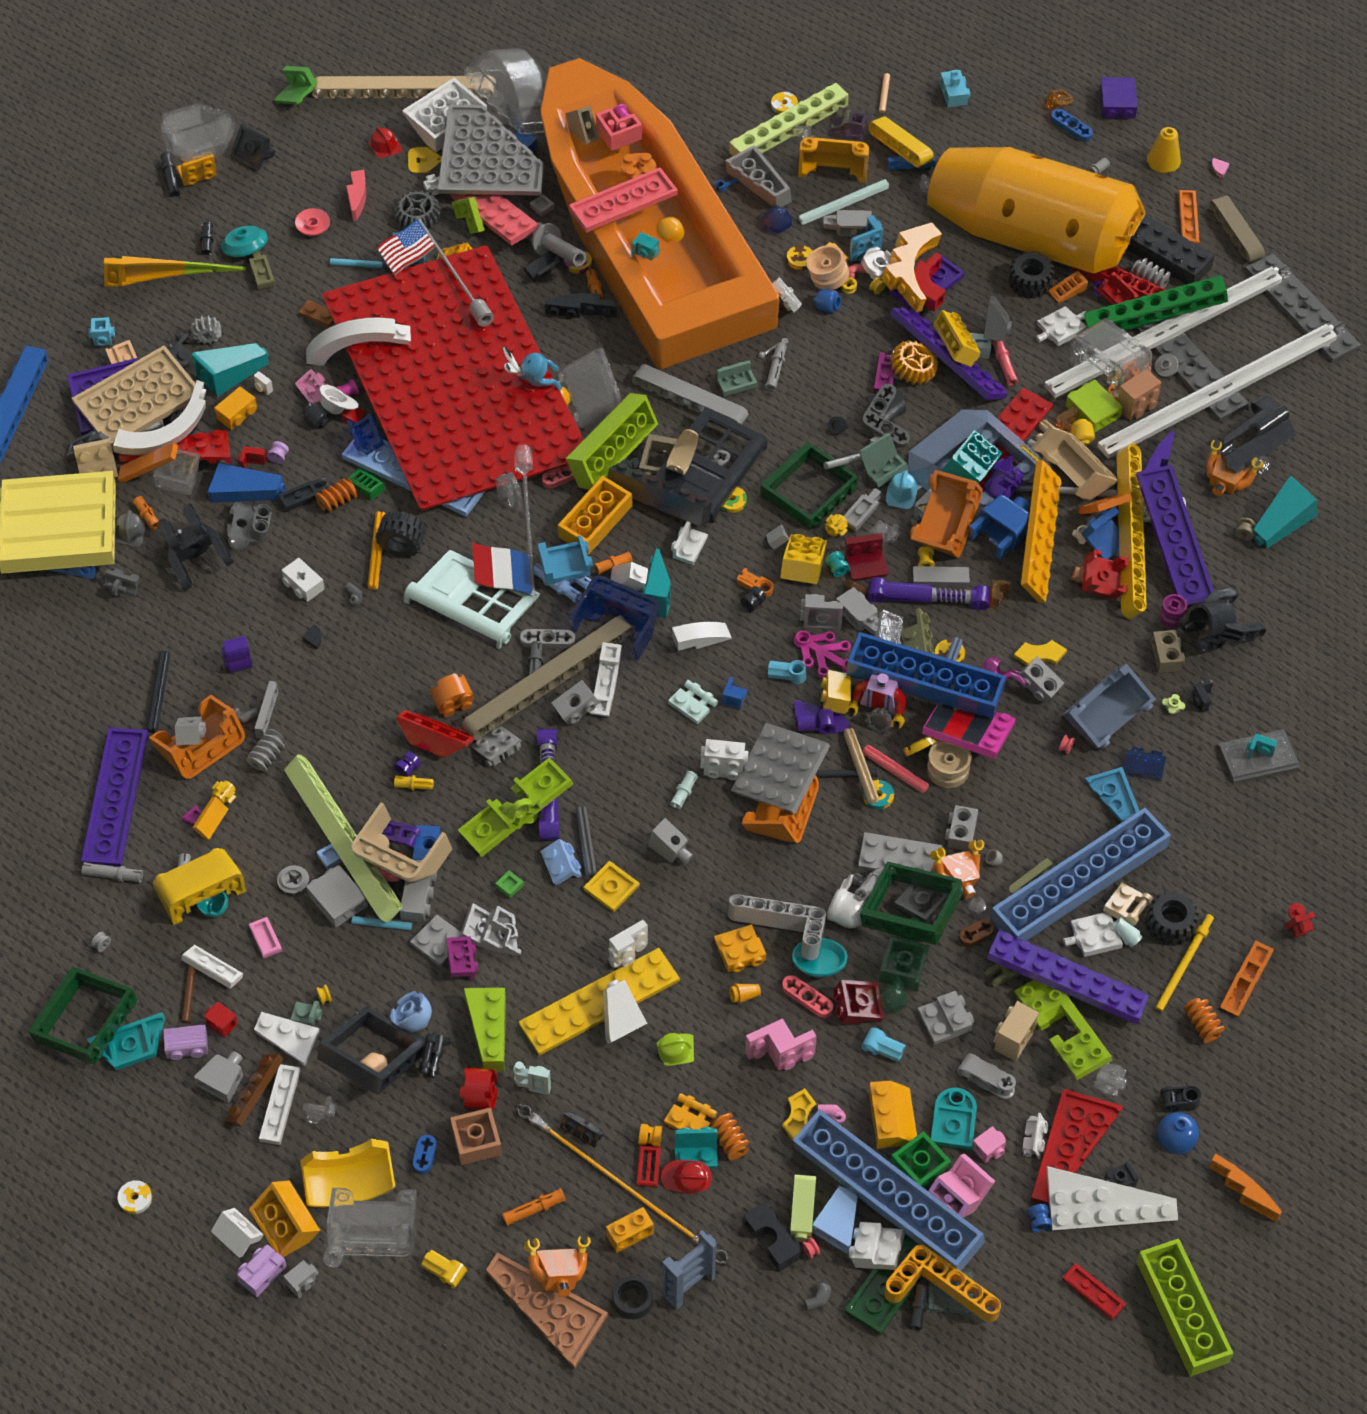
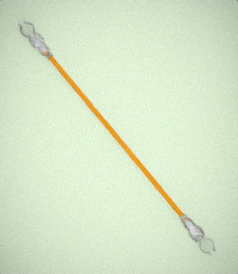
(536, 1121)

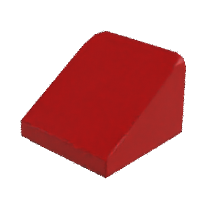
(353, 414)

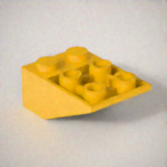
(803, 558)

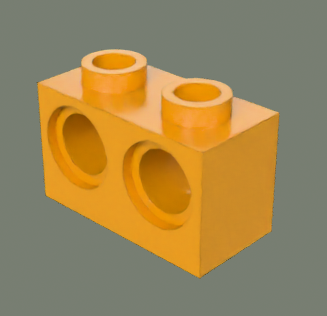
(629, 1230)

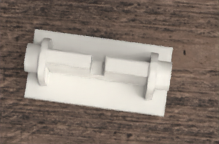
(1036, 1128)

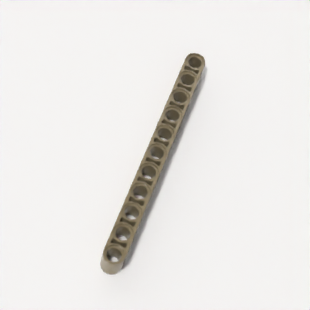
(545, 678)

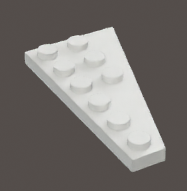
(1093, 1202)

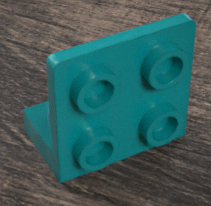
(697, 1145)

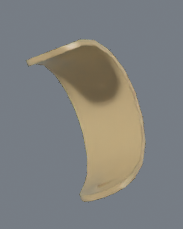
(682, 452)

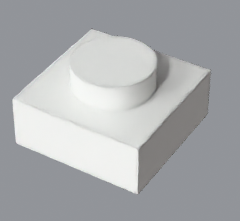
(263, 383)

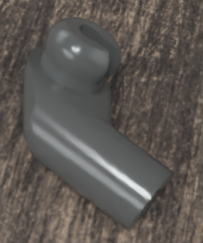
(356, 594)
(245, 717)
(821, 1298)

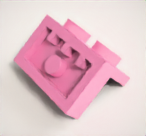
(310, 385)

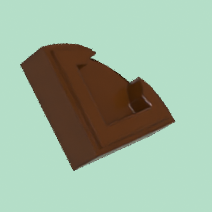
(850, 584)

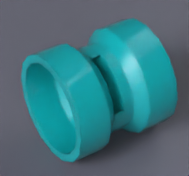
(837, 563)

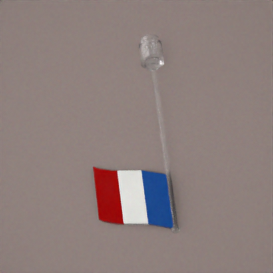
(507, 567)

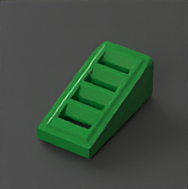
(370, 493)

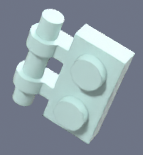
(688, 705)
(534, 1078)

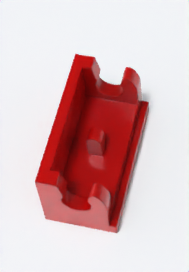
(1116, 290)

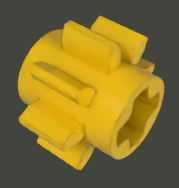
(836, 525)
(224, 791)

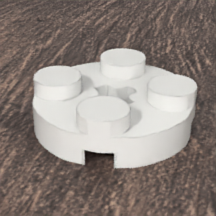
(870, 261)

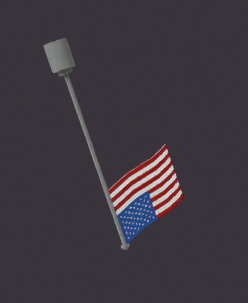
(413, 245)

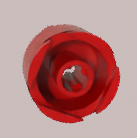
(479, 1088)

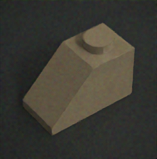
(583, 125)

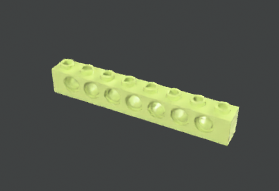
(781, 126)

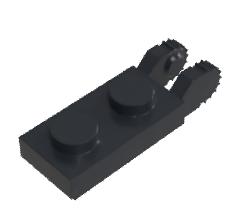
(302, 494)

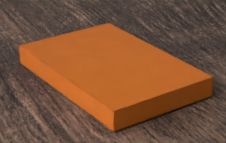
(1104, 504)

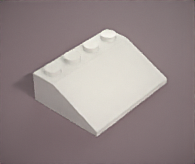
(431, 112)

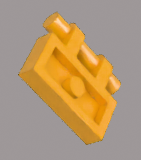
(681, 1118)

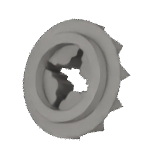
(296, 872)

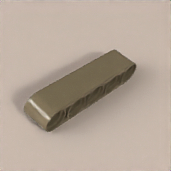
(1238, 229)

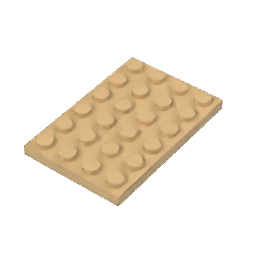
(137, 395)

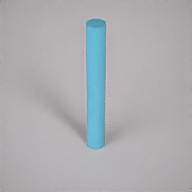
(356, 263)
(380, 923)

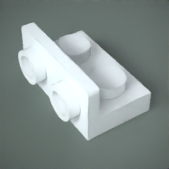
(688, 544)

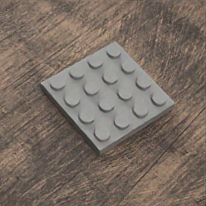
(780, 768)

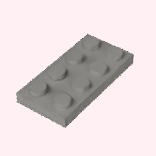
(879, 849)

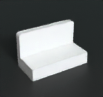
(236, 1231)

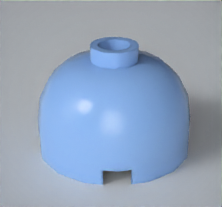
(412, 1013)

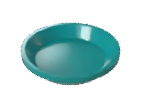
(244, 241)
(830, 961)

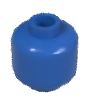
(827, 301)

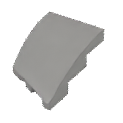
(487, 931)

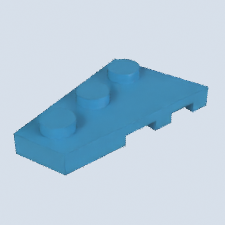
(1115, 793)

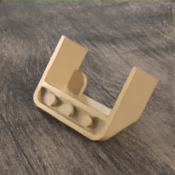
(1076, 461)
(373, 848)

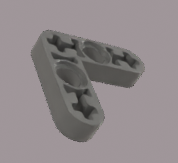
(877, 416)

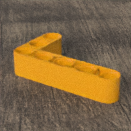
(941, 1280)

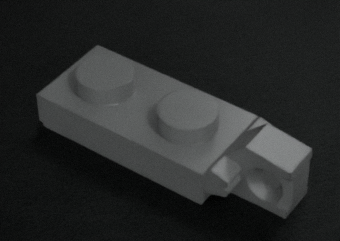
(90, 437)

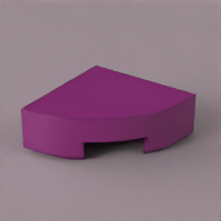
(192, 815)

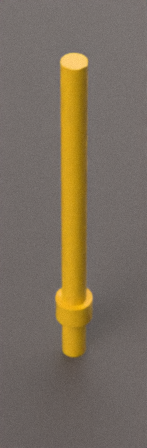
(1200, 933)

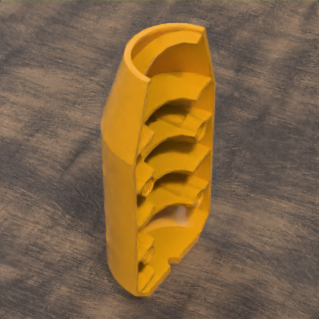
(1037, 205)

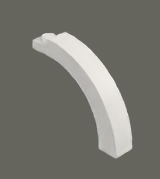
(354, 332)
(145, 442)

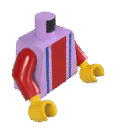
(880, 693)

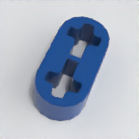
(429, 1155)

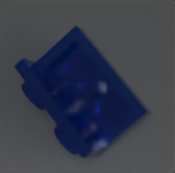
(365, 434)
(1144, 763)

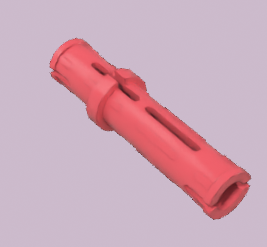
(1002, 355)

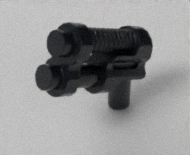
(433, 1048)

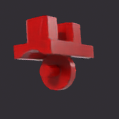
(1299, 922)

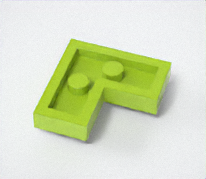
(469, 209)

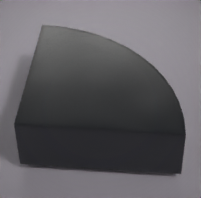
(313, 636)

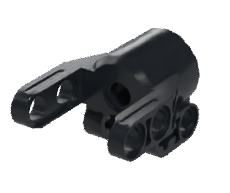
(191, 543)
(1221, 619)

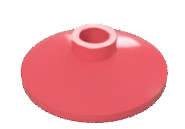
(312, 222)

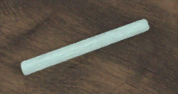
(843, 202)

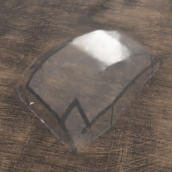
(512, 85)
(197, 132)

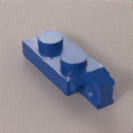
(899, 162)

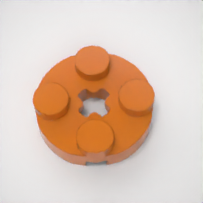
(635, 160)

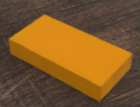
(210, 818)

